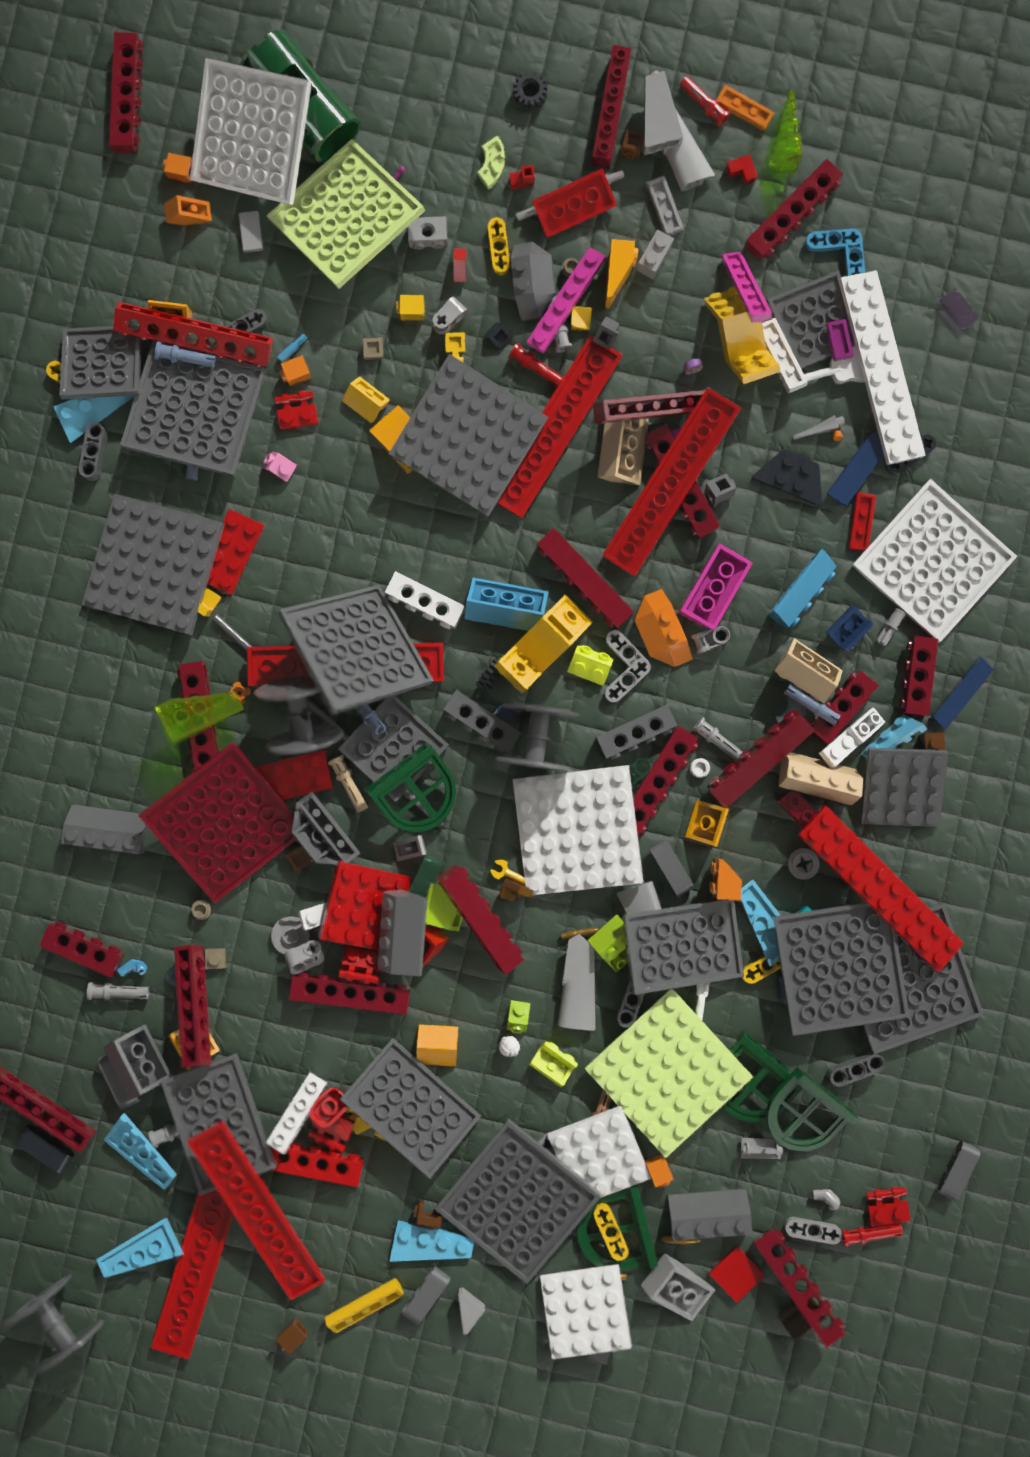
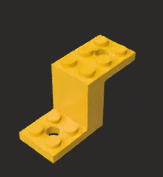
(740, 338)
(543, 643)

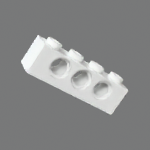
(400, 582)
(296, 1113)

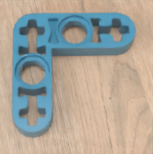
(848, 246)

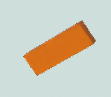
(744, 108)

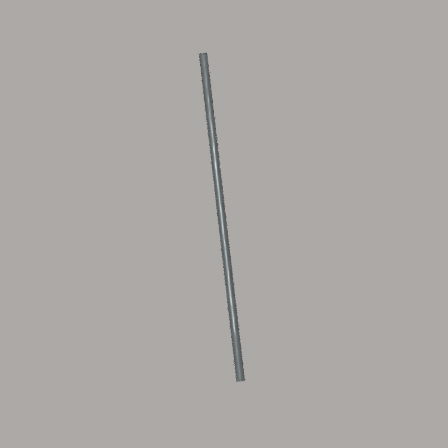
(311, 705)

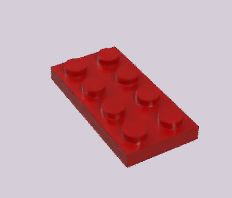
(574, 203)
(234, 550)
(298, 775)

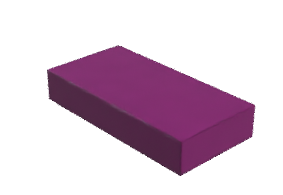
(839, 340)

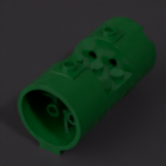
(328, 119)

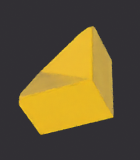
(581, 318)

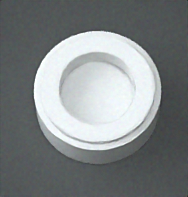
(699, 768)

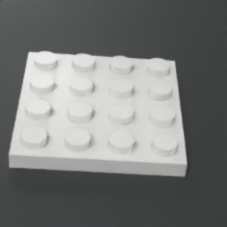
(602, 1151)
(585, 1311)

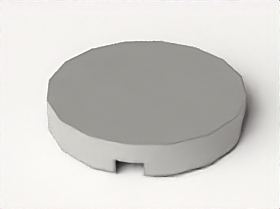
(289, 934)

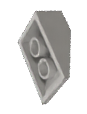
(677, 1287)

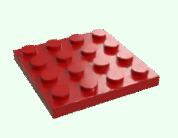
(356, 904)

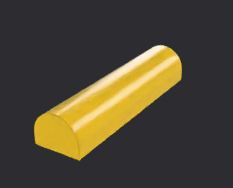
(364, 1306)

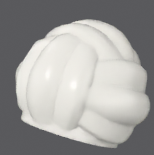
(509, 1046)

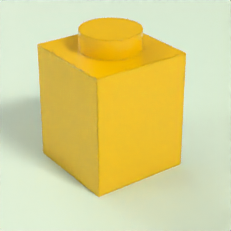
(411, 307)

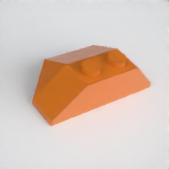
(662, 630)

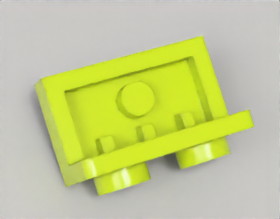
(590, 664)
(553, 1063)

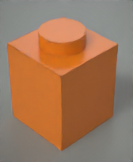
(178, 167)
(295, 371)
(659, 1170)

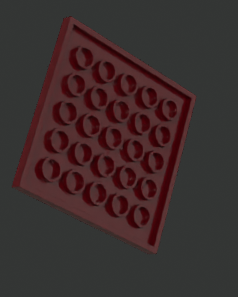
(222, 822)

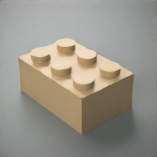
(808, 671)

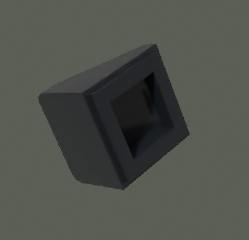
(498, 335)

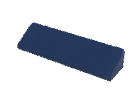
(857, 470)
(961, 693)

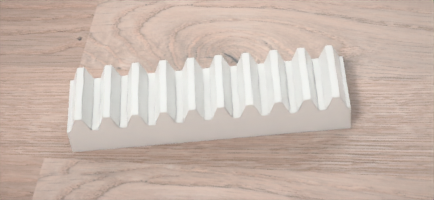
(780, 350)

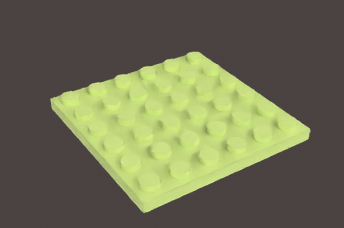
(346, 213)
(668, 1072)

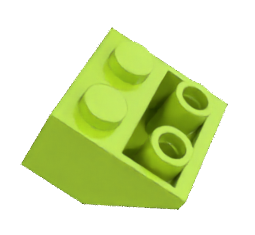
(440, 910)
(611, 943)

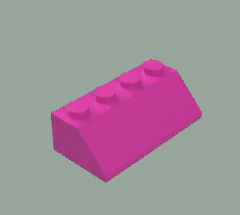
(715, 587)

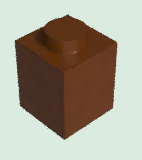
(932, 741)
(291, 1336)

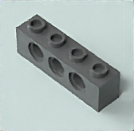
(459, 701)
(662, 715)

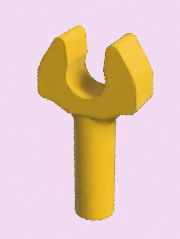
(508, 873)

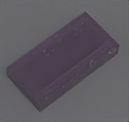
(959, 309)

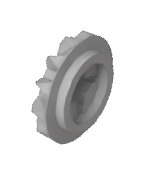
(811, 868)

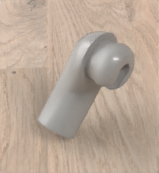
(827, 1195)

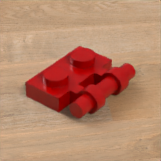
(296, 416)
(360, 960)
(341, 1129)
(888, 1212)

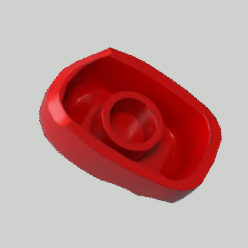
(327, 1108)

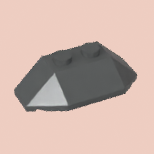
(532, 280)
(320, 833)

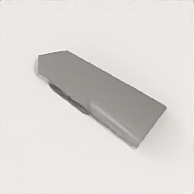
(688, 161)
(639, 898)
(578, 983)

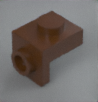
(632, 144)
(299, 858)
(430, 1220)

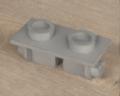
(761, 1148)

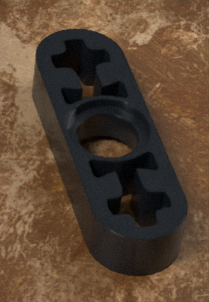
(902, 466)

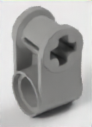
(451, 314)
(709, 639)
(303, 957)

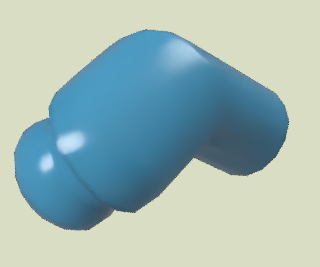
(133, 965)

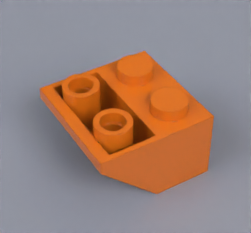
(725, 881)

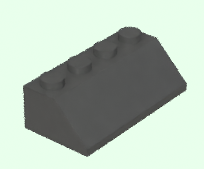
(104, 829)
(402, 933)
(709, 1214)

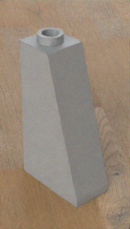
(660, 117)

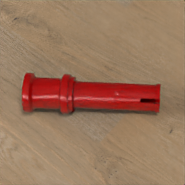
(710, 108)
(528, 360)
(862, 1235)

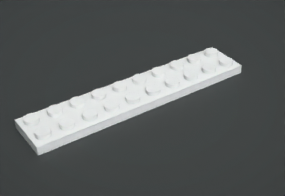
(881, 367)

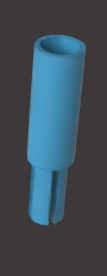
(284, 355)

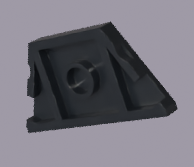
(792, 476)

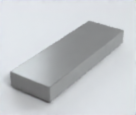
(664, 206)

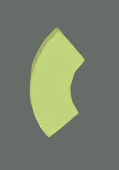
(493, 162)

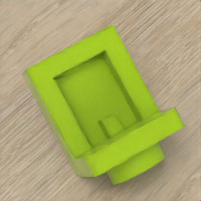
(518, 1016)

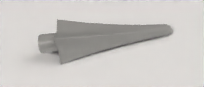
(828, 425)

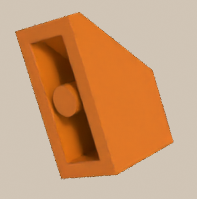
(187, 211)

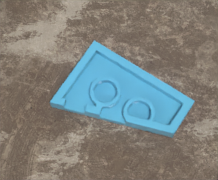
(897, 733)

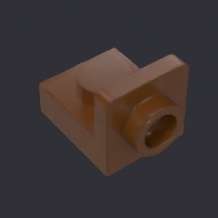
(512, 889)

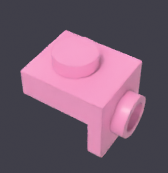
(279, 465)

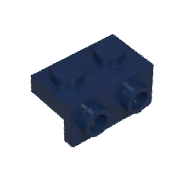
(849, 629)

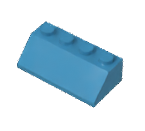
(802, 590)
(505, 604)

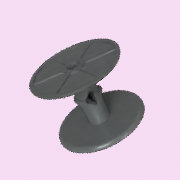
(303, 735)
(537, 735)
(53, 1325)

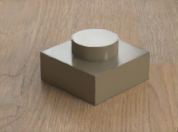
(373, 348)
(215, 958)

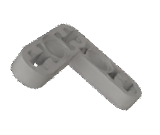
(631, 663)

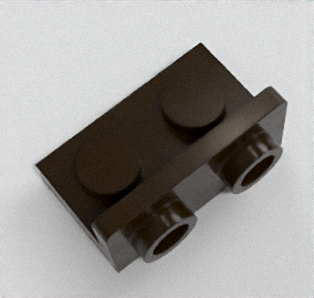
(795, 1321)

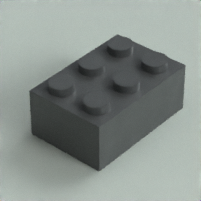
(137, 1061)

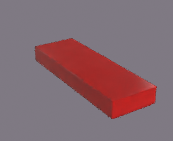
(862, 522)

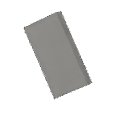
(251, 231)

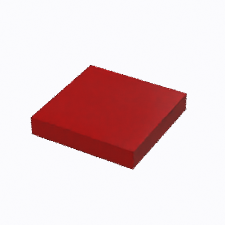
(736, 1273)

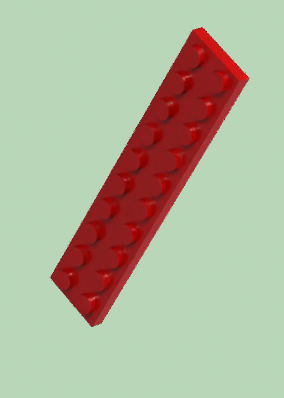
(565, 414)
(671, 481)
(281, 662)
(881, 888)
(256, 1210)
(193, 1275)

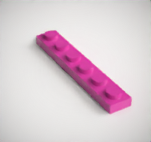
(746, 287)
(566, 300)

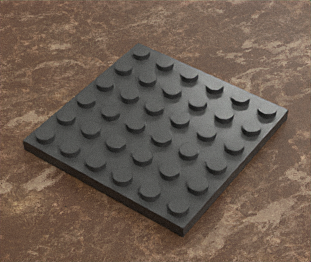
(194, 411)
(468, 435)
(153, 564)
(355, 648)
(839, 968)
(933, 997)
(518, 1201)

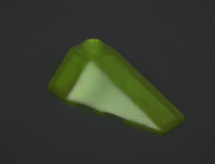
(787, 146)
(192, 715)

